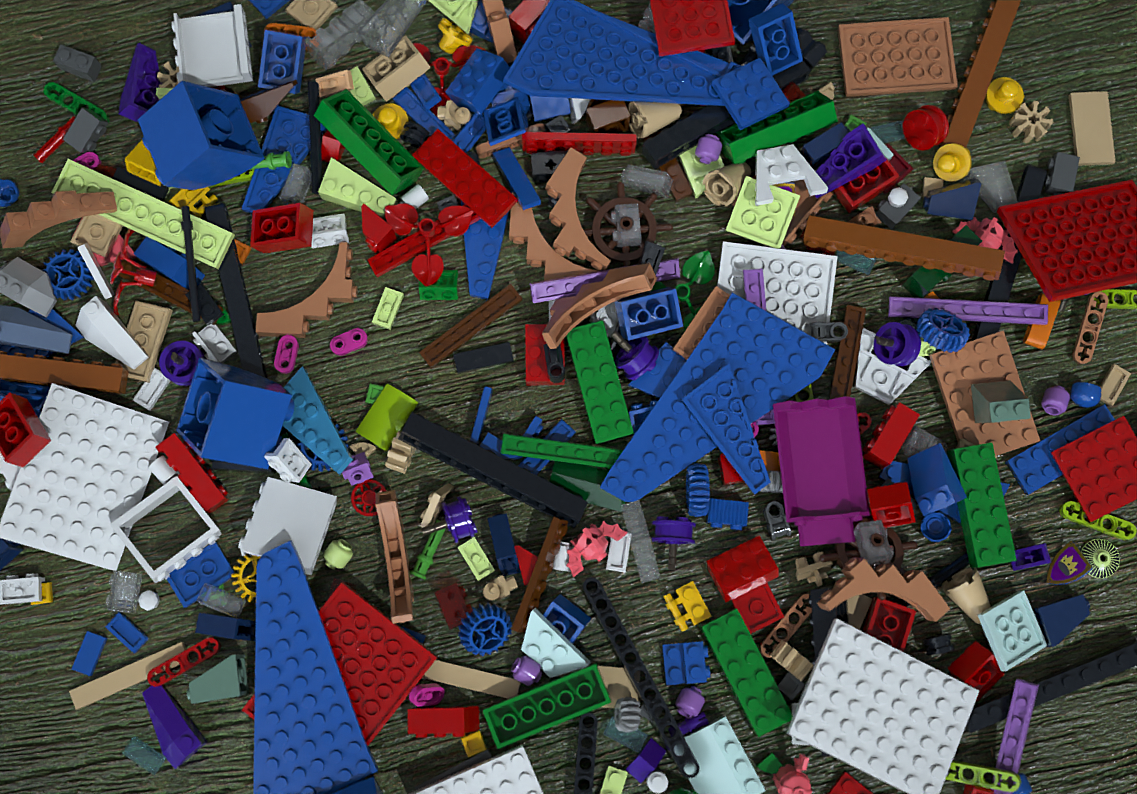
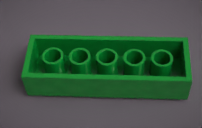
(798, 119)
(368, 141)
(599, 382)
(984, 509)
(746, 673)
(547, 705)

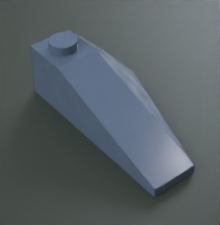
(28, 331)

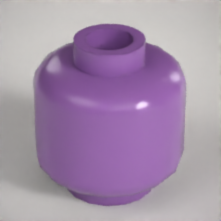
(708, 149)
(1055, 400)
(526, 670)
(690, 702)

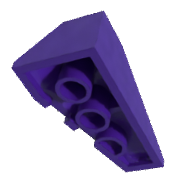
(141, 84)
(851, 159)
(173, 728)

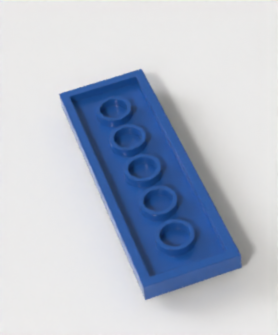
(1036, 464)

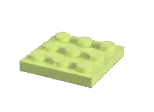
(765, 222)

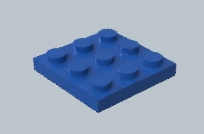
(750, 93)

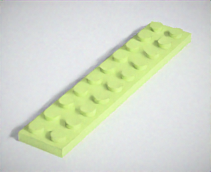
(148, 215)

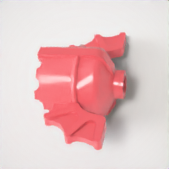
(991, 235)
(592, 545)
(791, 778)

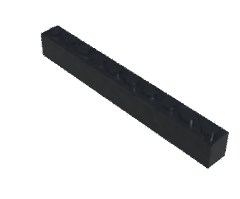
(709, 120)
(492, 469)
(1057, 684)

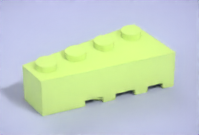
(352, 190)

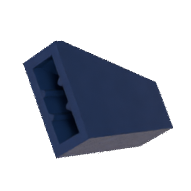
(954, 200)
(504, 544)
(1061, 617)
(226, 627)

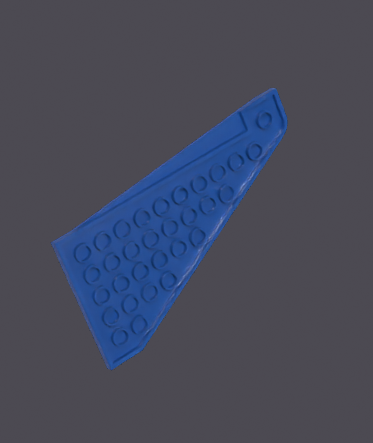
(603, 58)
(767, 363)
(303, 713)

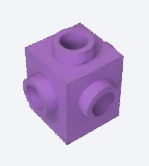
(358, 469)

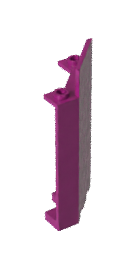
(821, 468)

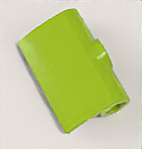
(386, 417)

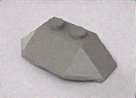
(27, 286)

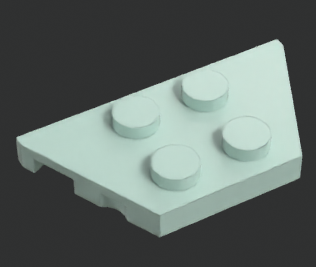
(551, 647)

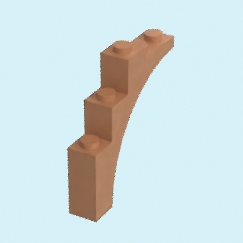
(500, 29)
(64, 206)
(564, 214)
(539, 253)
(591, 297)
(315, 307)
(396, 556)
(912, 587)

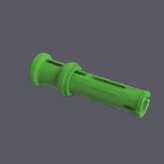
(273, 161)
(425, 558)

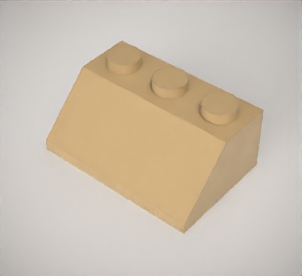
(398, 71)

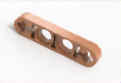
(485, 150)
(1094, 329)
(787, 625)

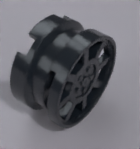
(414, 134)
(938, 644)

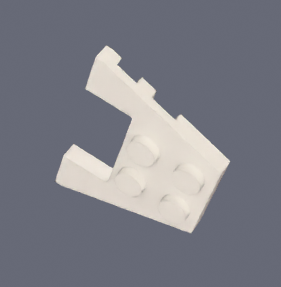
(782, 166)
(881, 379)

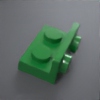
(443, 289)

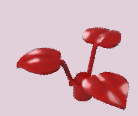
(442, 66)
(453, 219)
(142, 276)

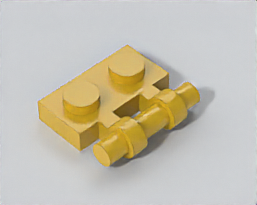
(190, 197)
(693, 604)

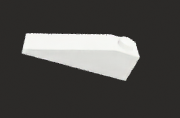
(106, 331)

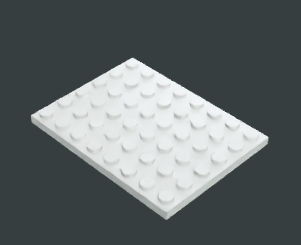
(82, 478)
(882, 711)

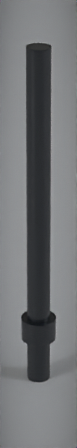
(187, 227)

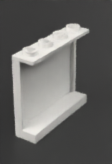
(213, 48)
(289, 514)

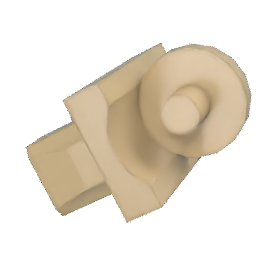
(453, 115)
(813, 572)
(499, 588)

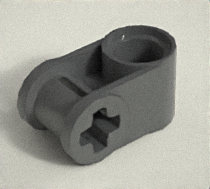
(825, 331)
(776, 522)

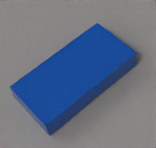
(425, 91)
(127, 632)
(89, 653)

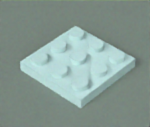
(1012, 630)

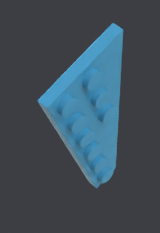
(313, 423)

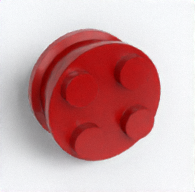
(925, 127)

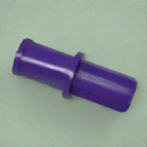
(690, 724)

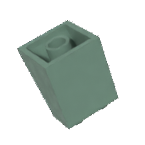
(999, 402)
(221, 682)

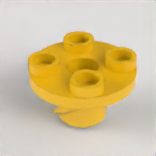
(452, 37)
(1004, 95)
(392, 118)
(952, 162)

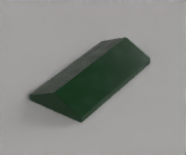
(585, 482)

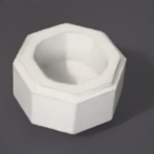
(897, 197)
(149, 600)

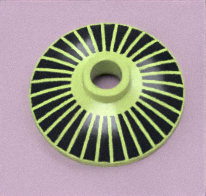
(1093, 550)

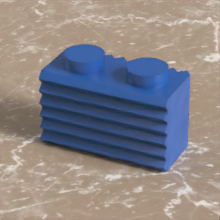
(727, 513)

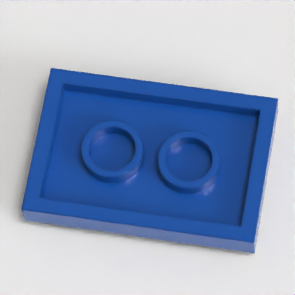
(207, 567)

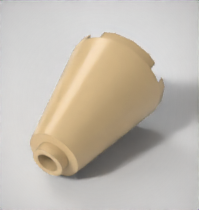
(651, 116)
(725, 183)
(967, 592)

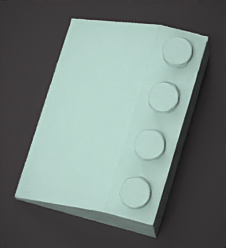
(721, 761)

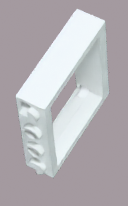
(147, 506)

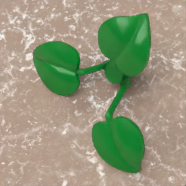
(698, 269)

